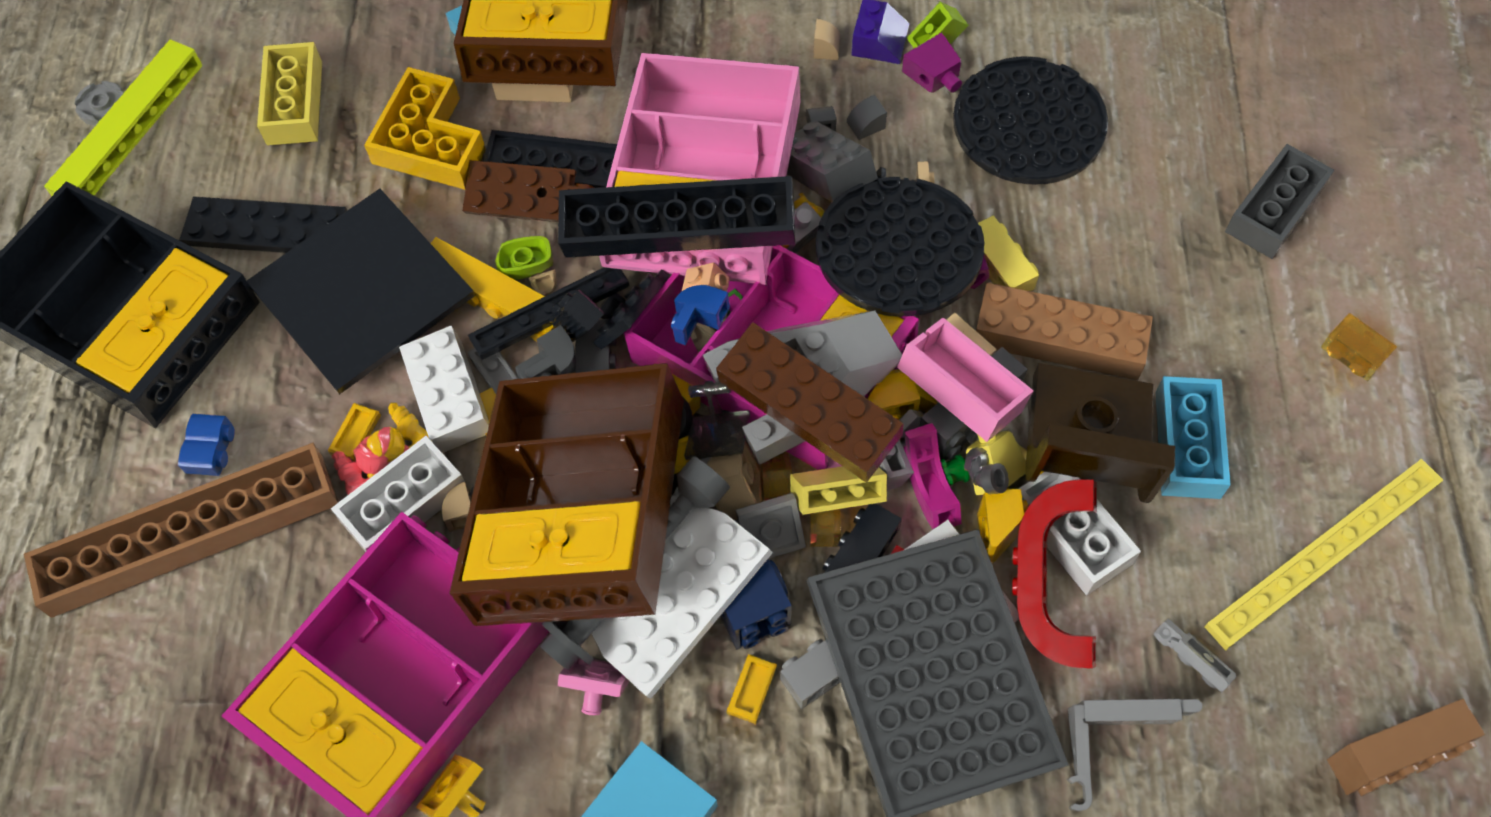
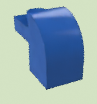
(698, 305)

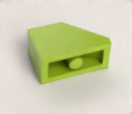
(942, 20)

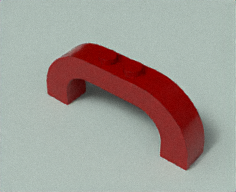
(1031, 581)

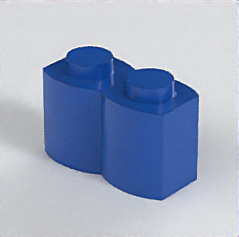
(206, 444)

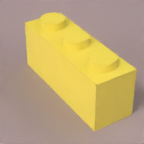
(1005, 258)
(836, 489)

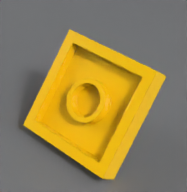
(452, 791)

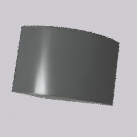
(823, 115)
(867, 117)

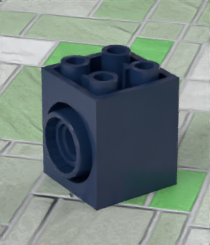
(759, 608)

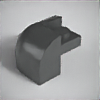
(554, 357)

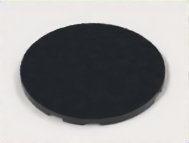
(1030, 120)
(899, 246)

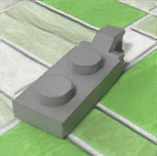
(1195, 654)

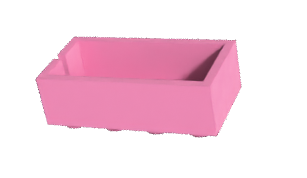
(964, 379)

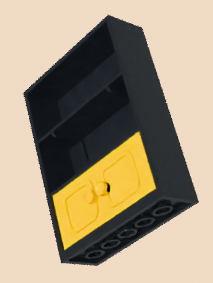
(116, 303)

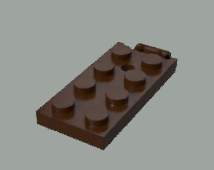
(514, 190)

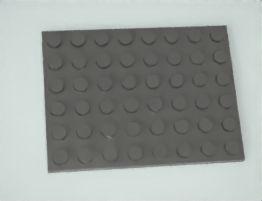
(935, 675)

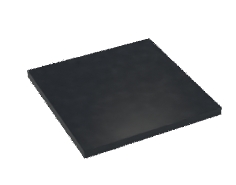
(360, 290)

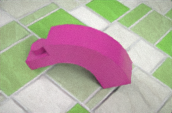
(928, 479)

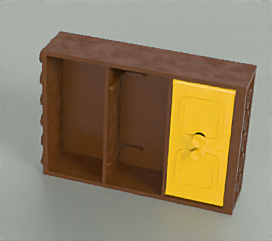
(540, 41)
(571, 498)

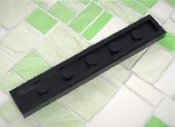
(536, 315)

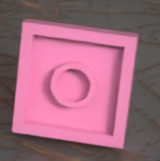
(595, 680)

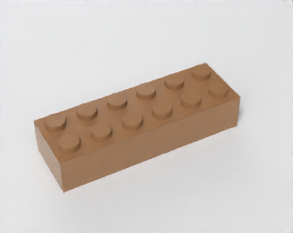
(1065, 331)

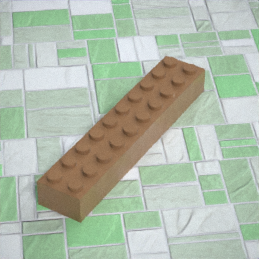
(179, 530)

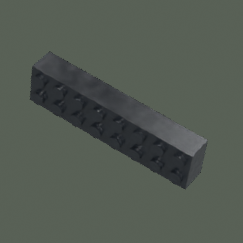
(677, 217)

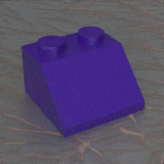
(879, 32)

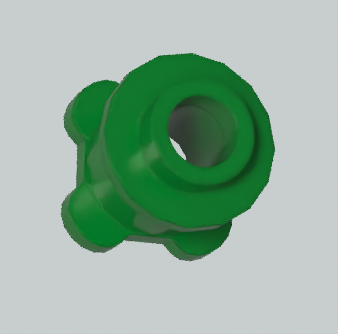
(954, 470)

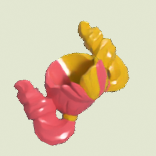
(379, 448)

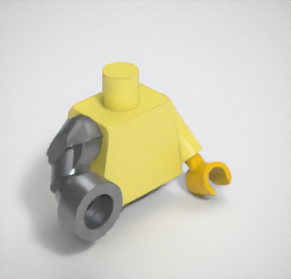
(995, 463)

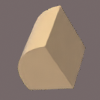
(826, 41)
(456, 507)

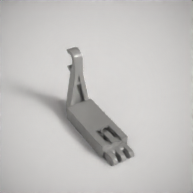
(1116, 713)

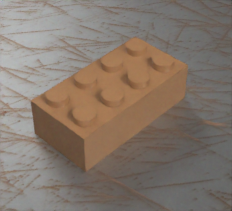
(1406, 748)

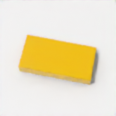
(354, 429)
(751, 689)

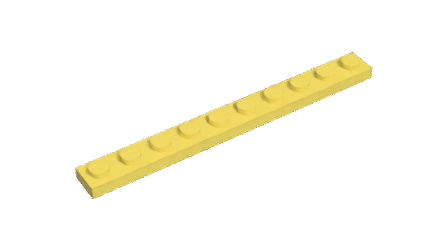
(1322, 554)

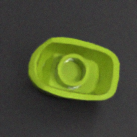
(524, 257)

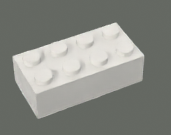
(445, 389)
(409, 484)
(1085, 543)

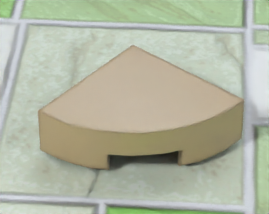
(544, 283)

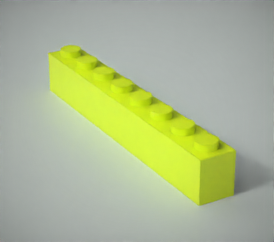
(128, 119)

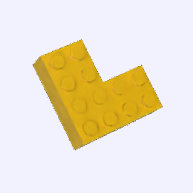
(416, 132)

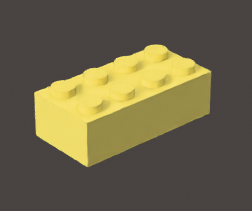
(290, 93)

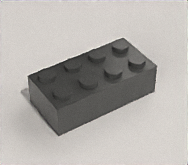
(829, 161)
(1279, 201)
(952, 431)

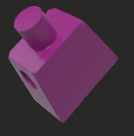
(934, 65)

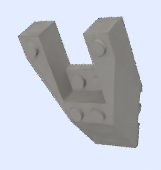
(847, 347)

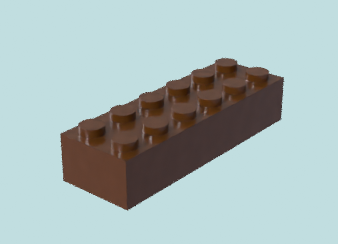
(810, 402)

